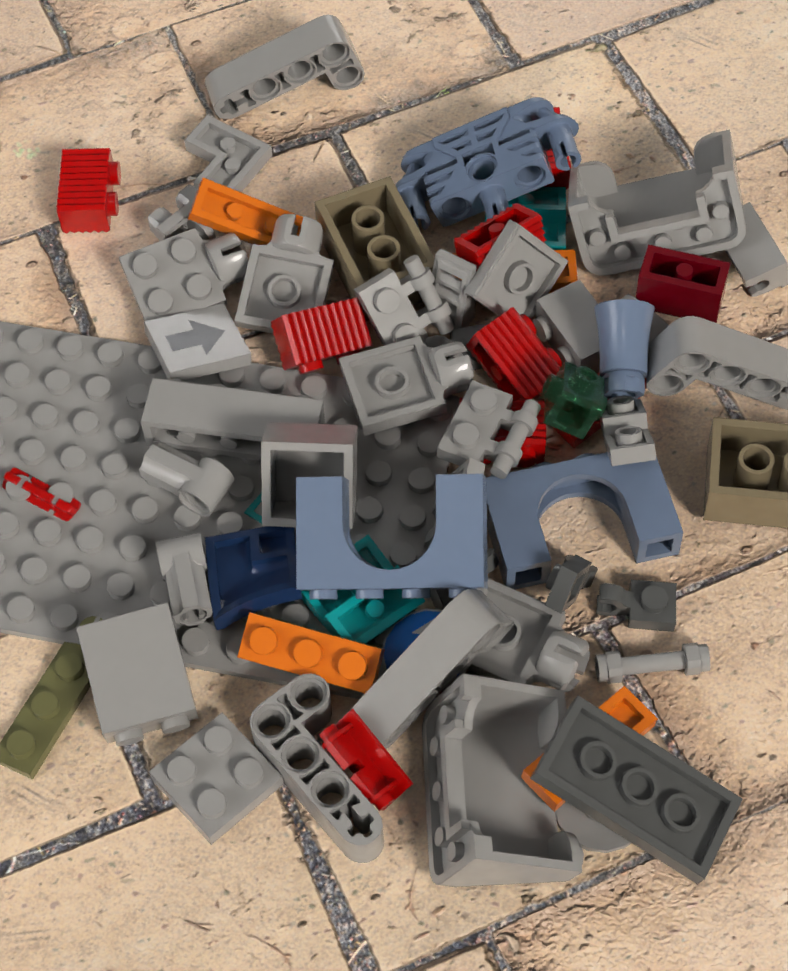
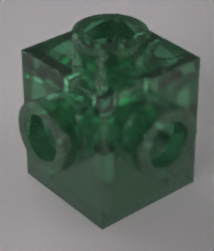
(573, 399)

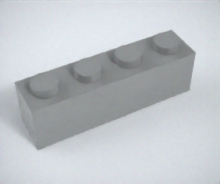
(219, 417)

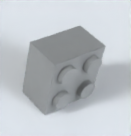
(304, 451)

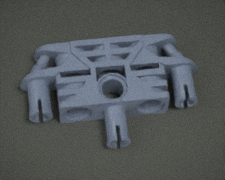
(487, 162)

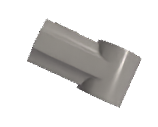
(196, 483)
(184, 569)

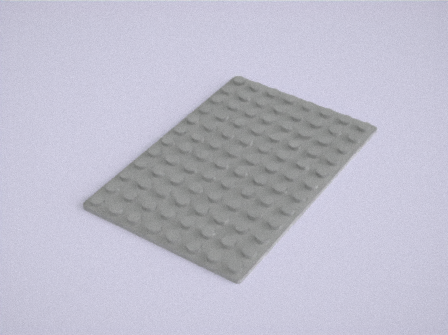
(75, 423)

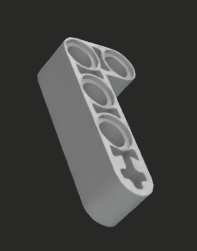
(284, 65)
(719, 356)
(430, 663)
(324, 774)

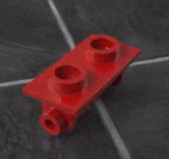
(373, 767)

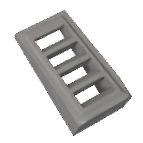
(452, 288)

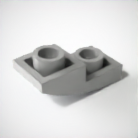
(627, 431)

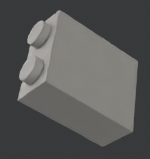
(137, 675)

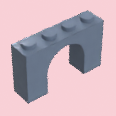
(631, 490)
(331, 563)

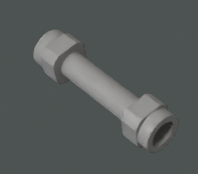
(692, 658)

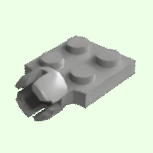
(184, 273)
(284, 275)
(404, 382)
(535, 645)

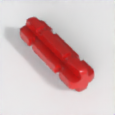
(41, 497)

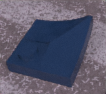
(250, 571)

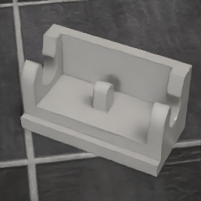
(758, 257)

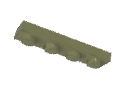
(46, 711)

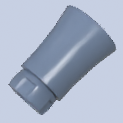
(624, 345)

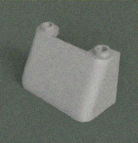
(679, 211)
(478, 808)

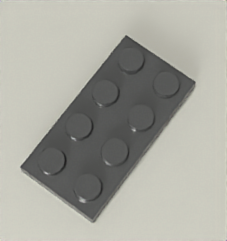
(637, 789)

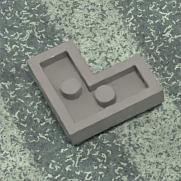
(232, 153)

